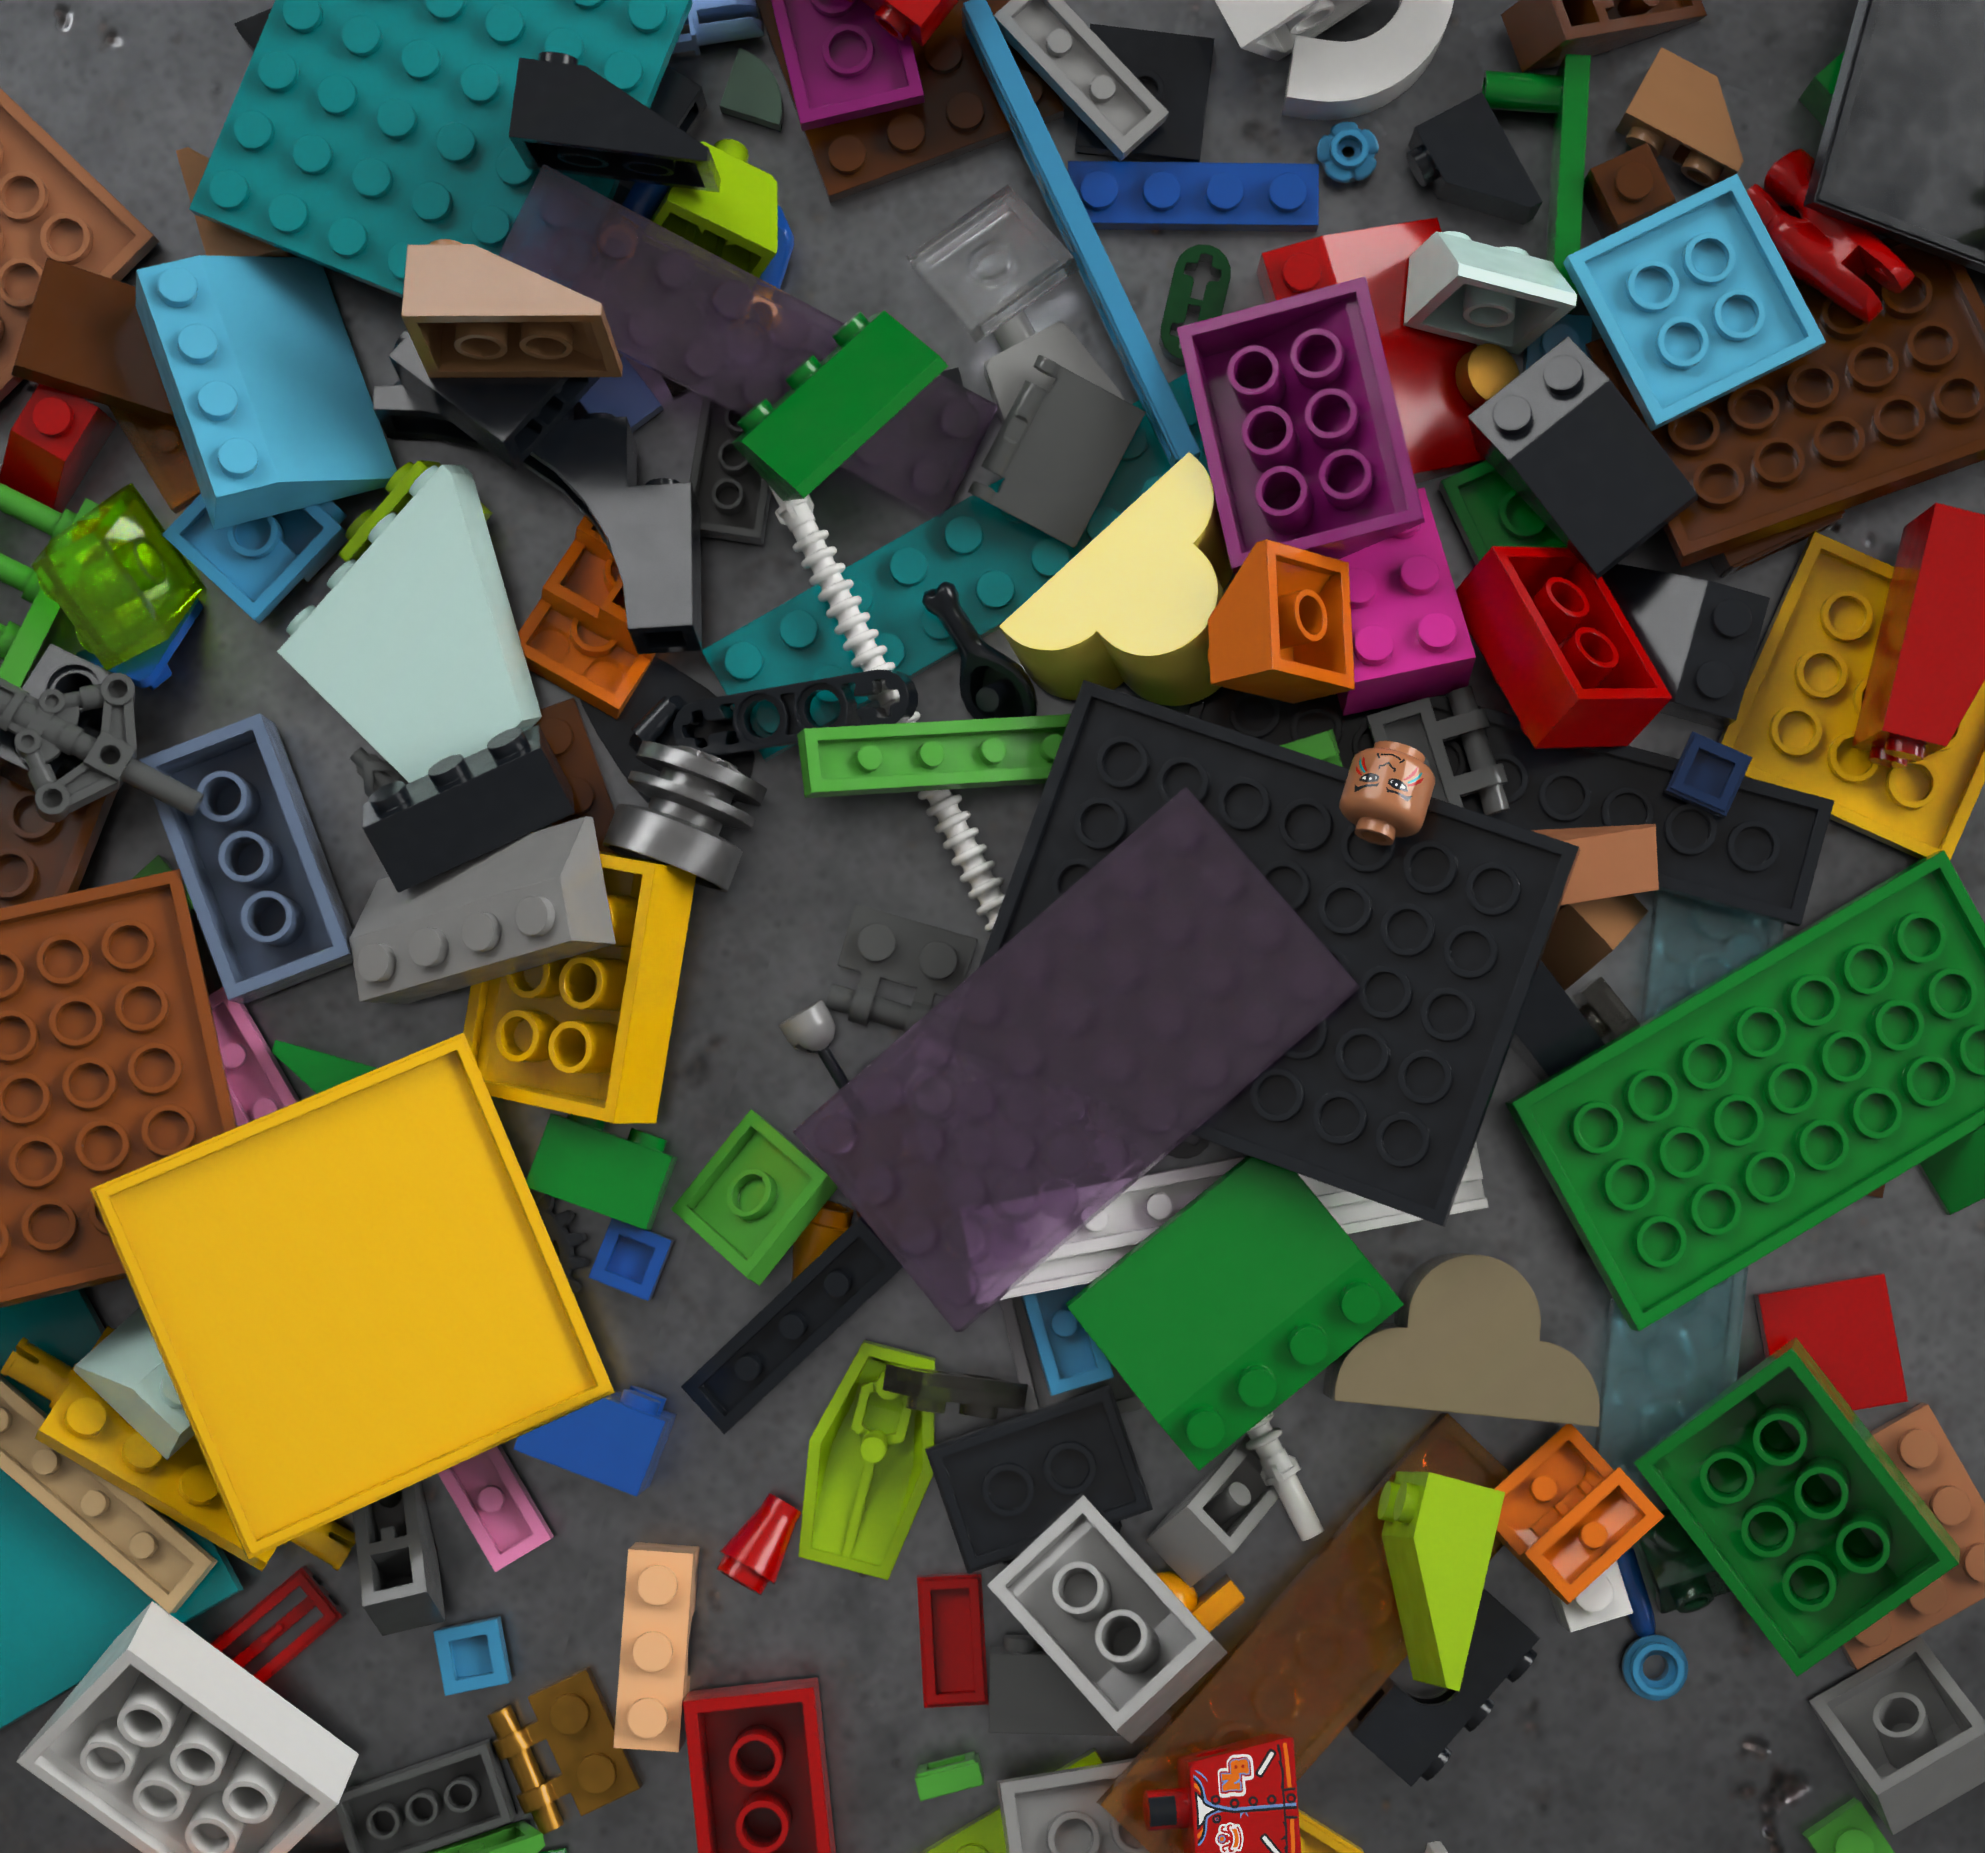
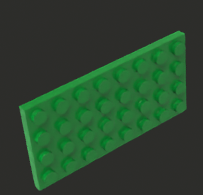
(1771, 1093)

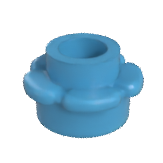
(1343, 168)

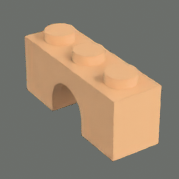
(655, 1646)

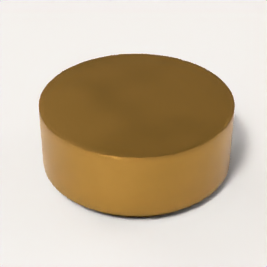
(1484, 373)

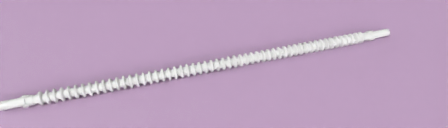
(1277, 1466)

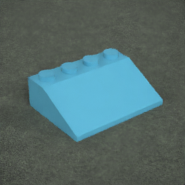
(261, 384)

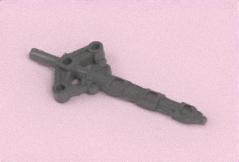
(50, 727)

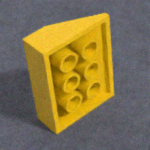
(598, 1024)

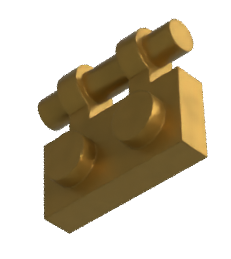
(582, 1741)

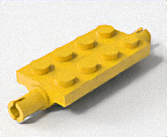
(103, 1442)

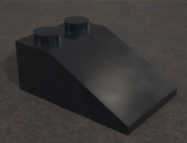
(594, 129)
(1580, 457)
(1695, 636)

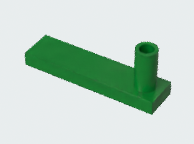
(1567, 98)

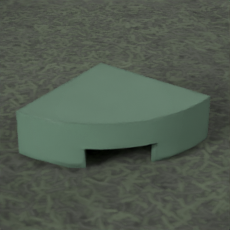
(753, 92)

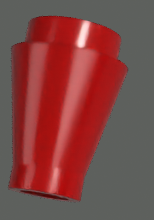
(759, 1546)

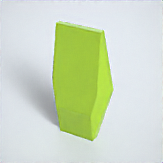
(866, 1468)

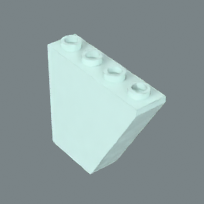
(420, 633)

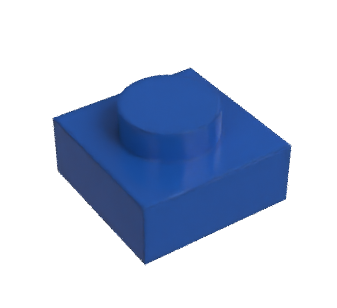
(631, 1259)

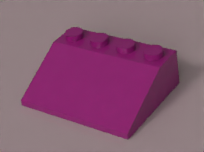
(1301, 424)

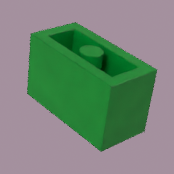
(602, 1169)

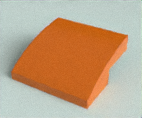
(1571, 1514)

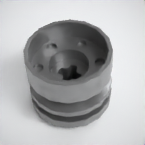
(685, 813)

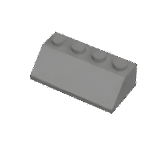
(485, 917)

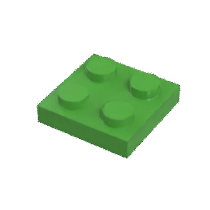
(755, 1197)

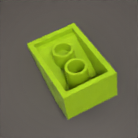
(1438, 1558)

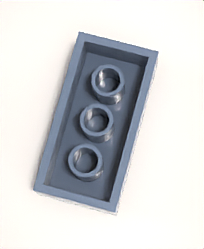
(253, 861)

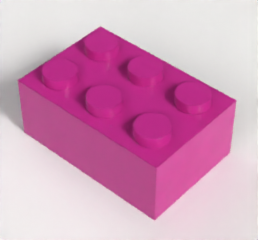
(1405, 621)

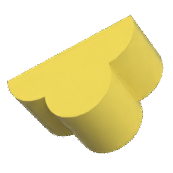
(1134, 599)

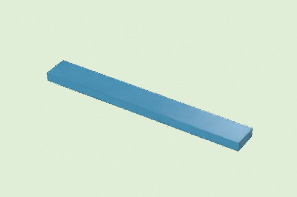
(1078, 232)

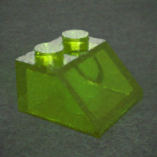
(118, 578)

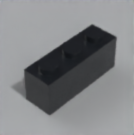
(467, 807)

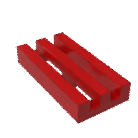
(316, 1597)

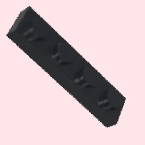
(792, 1325)

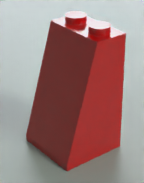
(1928, 640)

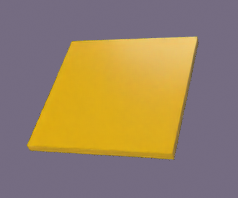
(352, 1293)

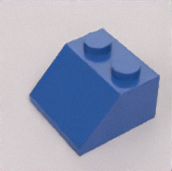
(608, 1440)

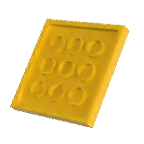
(1808, 700)

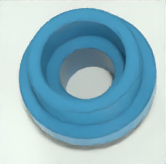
(1669, 1681)

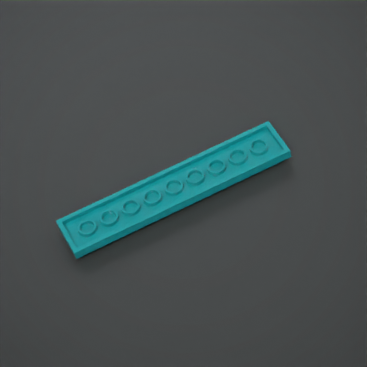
(973, 545)

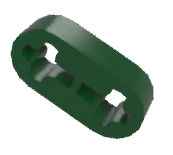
(1180, 300)

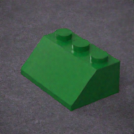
(836, 403)

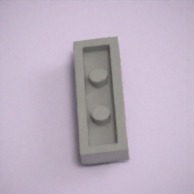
(1082, 72)

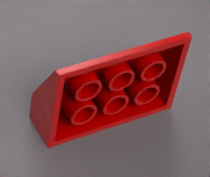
(1418, 361)

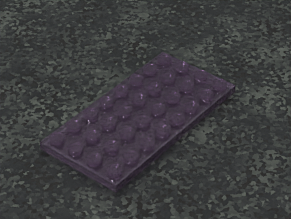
(1075, 1059)

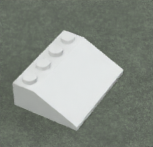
(188, 1748)

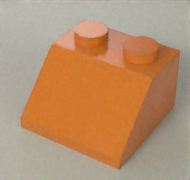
(1284, 626)

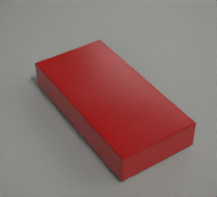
(952, 1640)

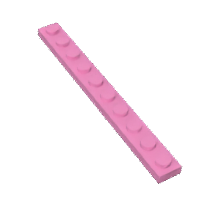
(482, 1487)

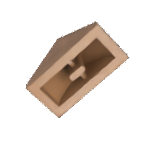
(1587, 934)

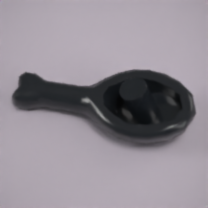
(988, 680)

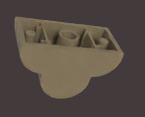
(1466, 1348)

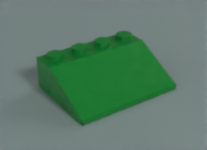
(1233, 1306)
(1798, 1507)

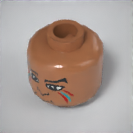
(1387, 792)

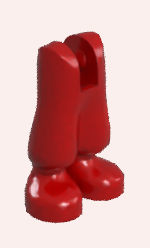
(1822, 248)

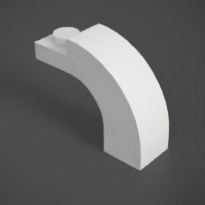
(1364, 74)

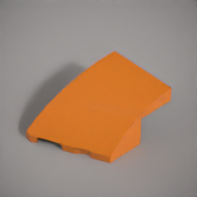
(581, 628)

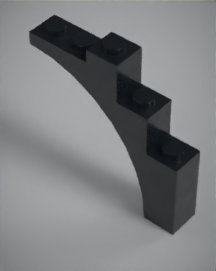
(645, 527)

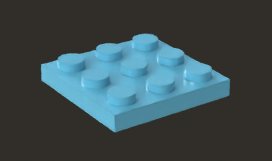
(1694, 302)

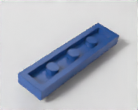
(1198, 195)

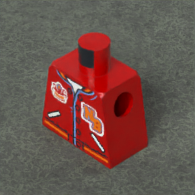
(1232, 1799)

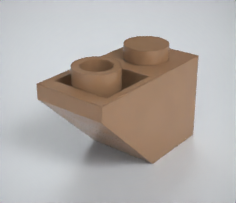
(1684, 120)

